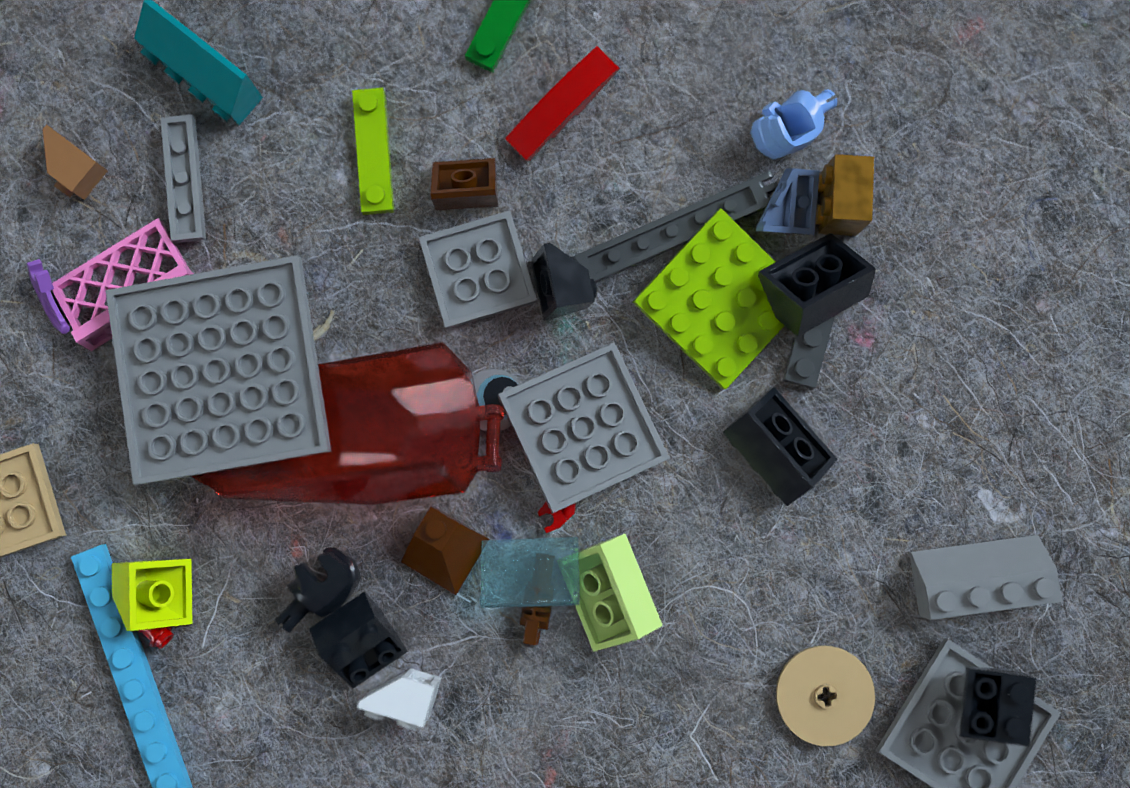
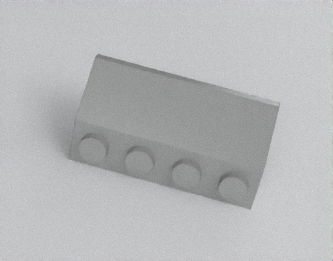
(984, 577)

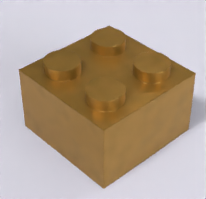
(845, 195)

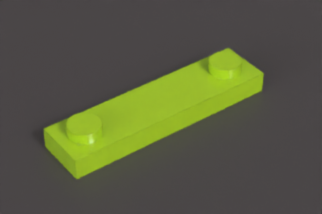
(373, 151)

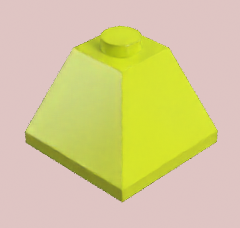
(153, 593)

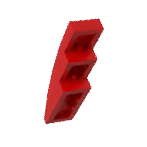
(562, 103)

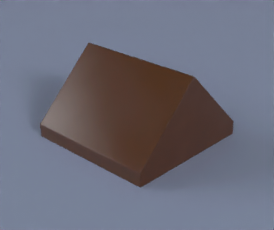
(464, 184)

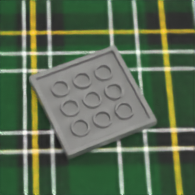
(583, 427)
(927, 731)

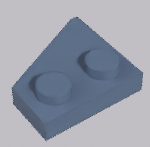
(792, 204)

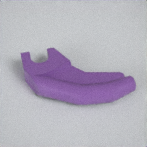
(43, 285)

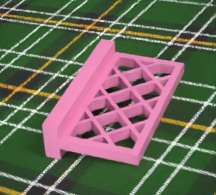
(98, 329)

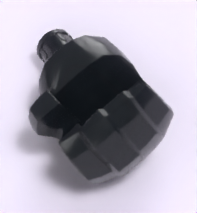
(320, 596)

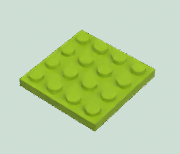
(714, 300)

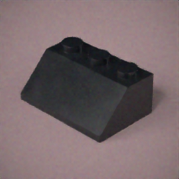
(816, 283)
(780, 447)

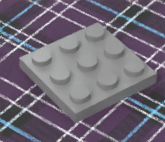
(478, 269)

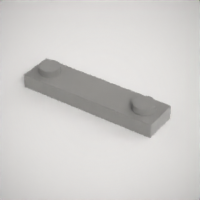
(183, 178)

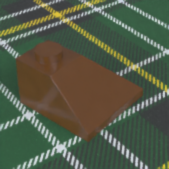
(443, 549)

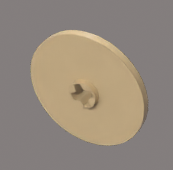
(844, 713)

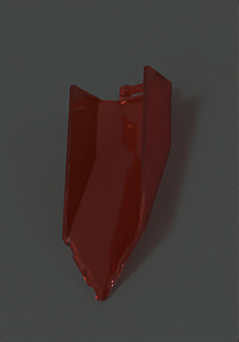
(396, 430)

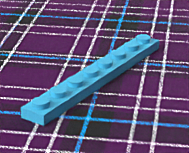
(131, 673)

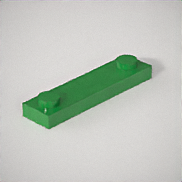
(495, 33)

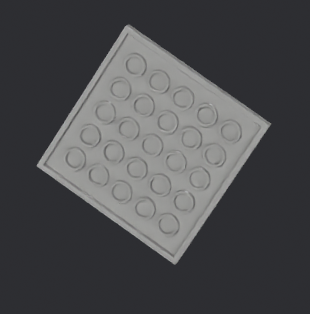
(217, 370)

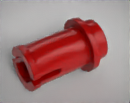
(158, 636)

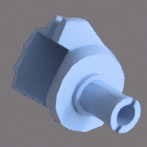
(792, 124)

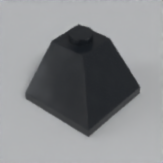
(561, 283)

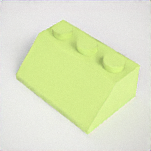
(614, 595)

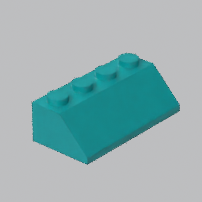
(195, 63)

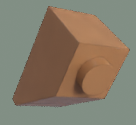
(70, 166)

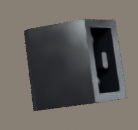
(357, 640)
(998, 705)

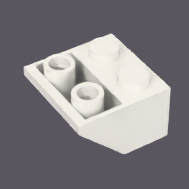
(403, 698)

